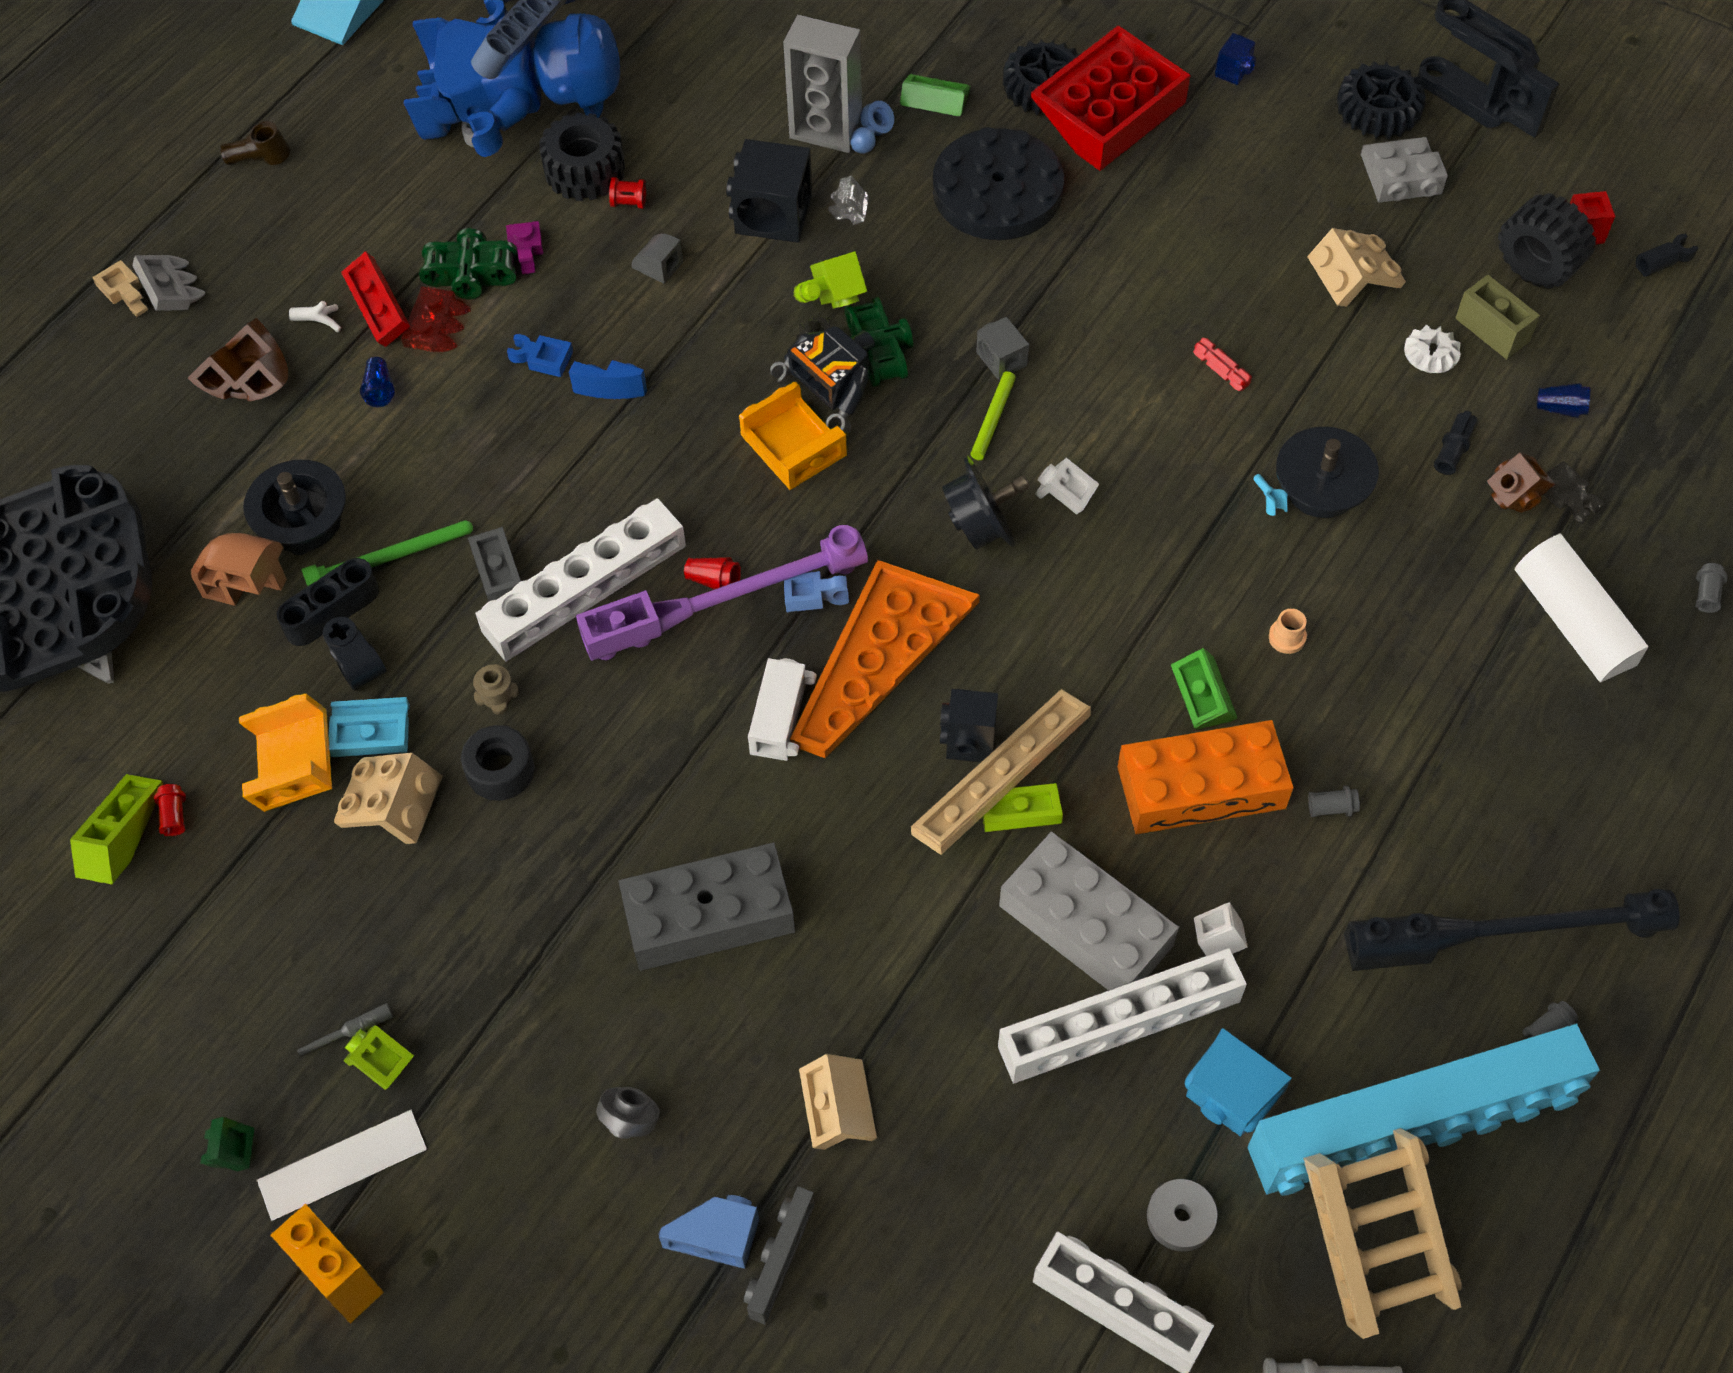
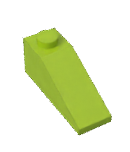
(114, 830)

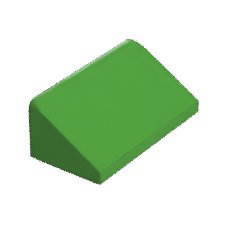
(934, 95)
(1203, 690)

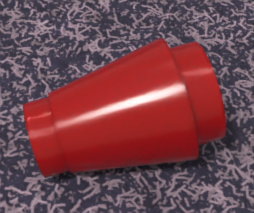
(712, 571)

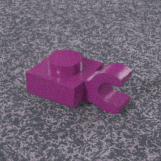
(528, 241)

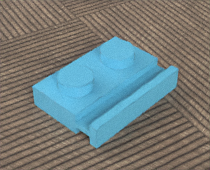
(369, 727)

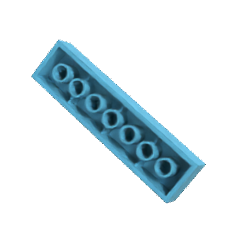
(1429, 1104)

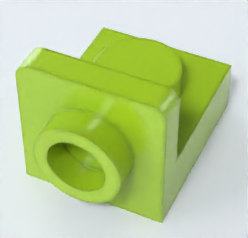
(377, 1055)

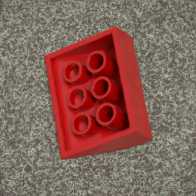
(1111, 96)

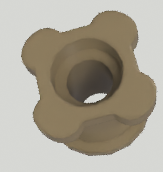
(494, 688)

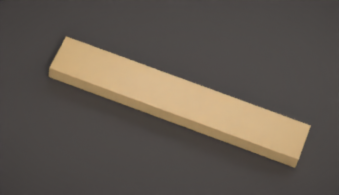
(1000, 772)

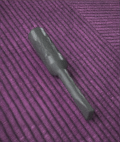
(351, 1027)

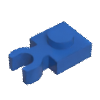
(544, 356)

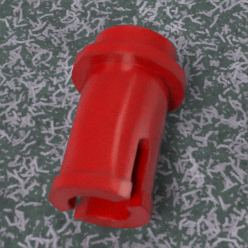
(170, 800)

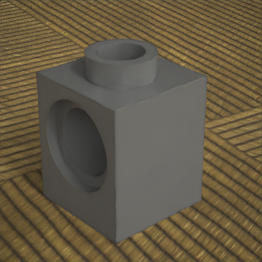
(1002, 347)

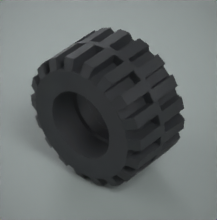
(582, 156)
(1546, 240)

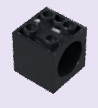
(770, 190)

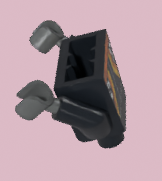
(831, 368)

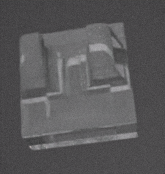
(850, 201)

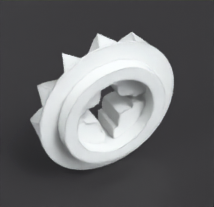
(1418, 350)

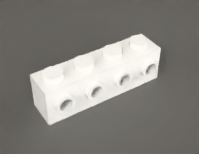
(1122, 1302)

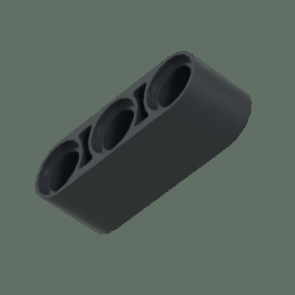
(336, 586)

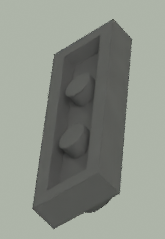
(779, 1254)

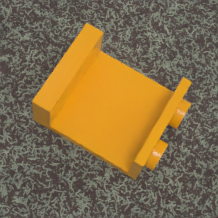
(290, 752)

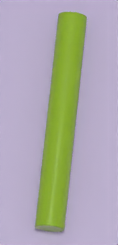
(993, 415)

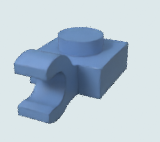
(809, 591)

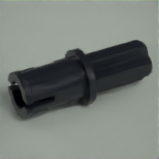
(1455, 443)

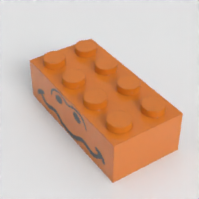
(1204, 777)

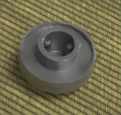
(627, 1112)

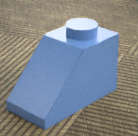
(714, 1231)

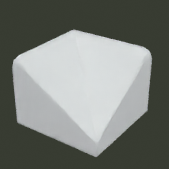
(1220, 930)

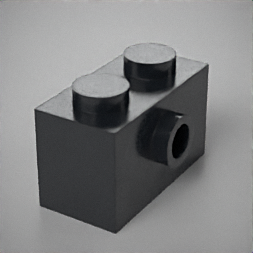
(969, 725)

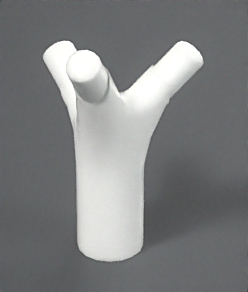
(317, 313)

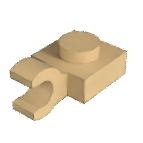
(121, 283)

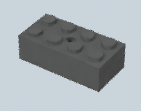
(707, 906)

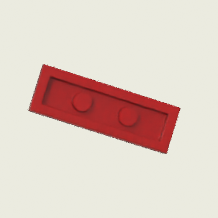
(375, 299)

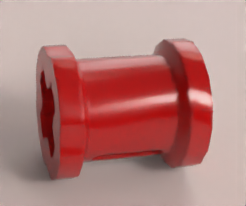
(617, 197)

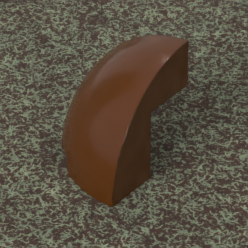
(245, 368)

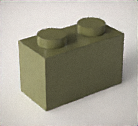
(1497, 316)

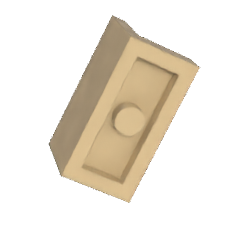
(837, 1101)

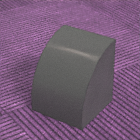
(659, 257)

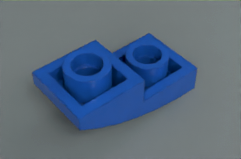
(616, 382)

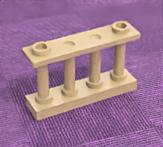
(1341, 1222)

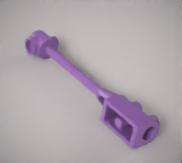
(638, 620)

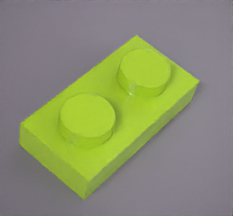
(1025, 808)

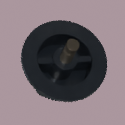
(296, 505)

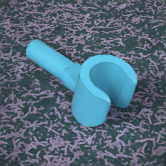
(1274, 497)

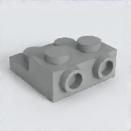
(1404, 169)

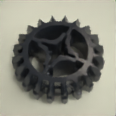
(1032, 67)
(1381, 100)

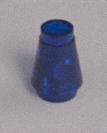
(377, 383)
(1565, 399)

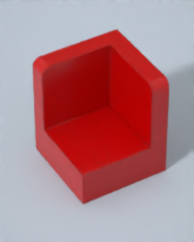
(1598, 211)

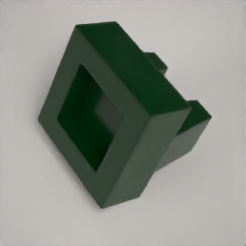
(228, 1144)

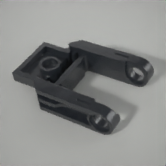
(1516, 88)

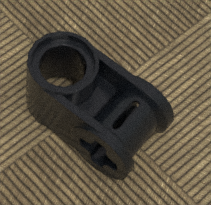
(352, 652)

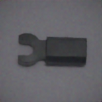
(1665, 256)

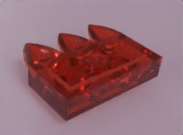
(433, 319)

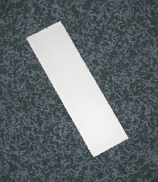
(341, 1165)

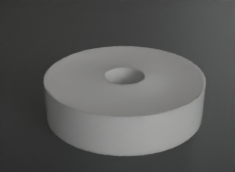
(1181, 1234)

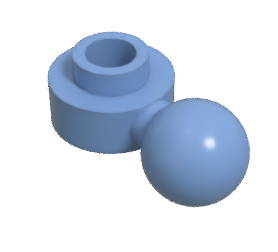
(864, 138)

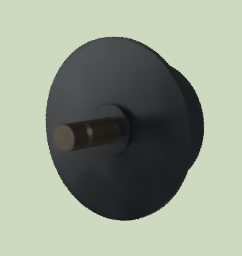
(1326, 471)
(977, 508)

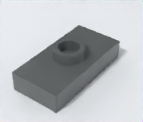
(494, 563)

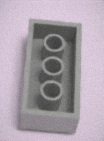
(823, 82)
(1087, 915)

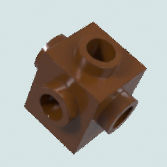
(1519, 483)

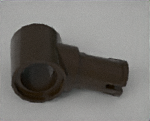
(262, 143)

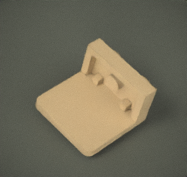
(1351, 261)
(390, 793)

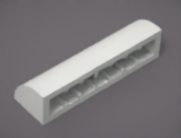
(1581, 608)

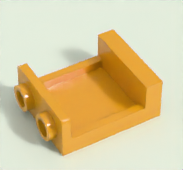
(791, 436)

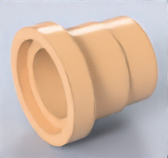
(1288, 640)

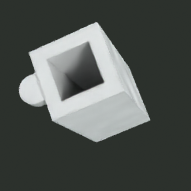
(778, 709)

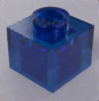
(1235, 59)

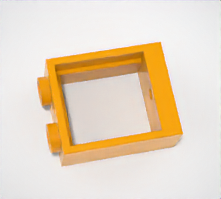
(327, 1263)

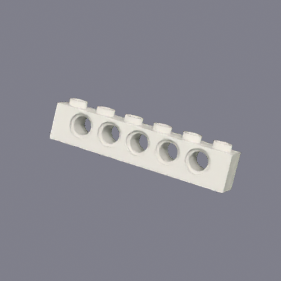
(573, 595)
(1121, 1015)

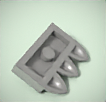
(165, 281)

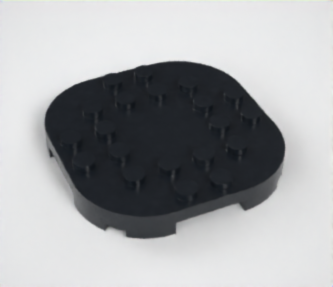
(68, 574)

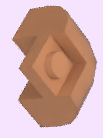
(237, 565)

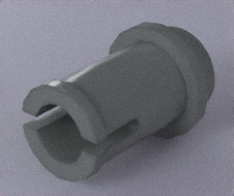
(1711, 580)
(1334, 802)
(1557, 1017)

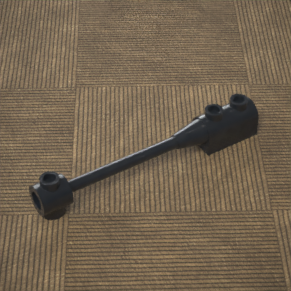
(1420, 936)

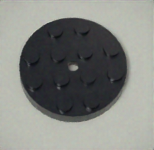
(998, 183)

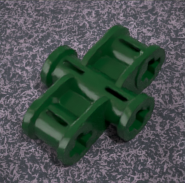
(468, 263)
(886, 358)

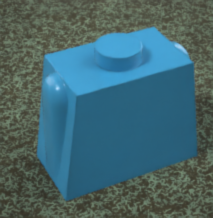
(1235, 1084)

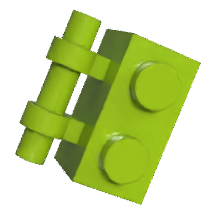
(834, 282)

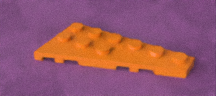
(885, 638)

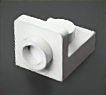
(1067, 484)

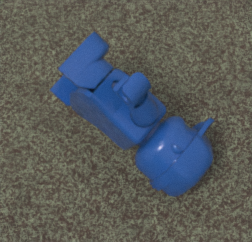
(566, 60)

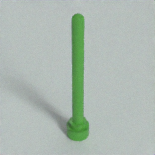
(398, 550)

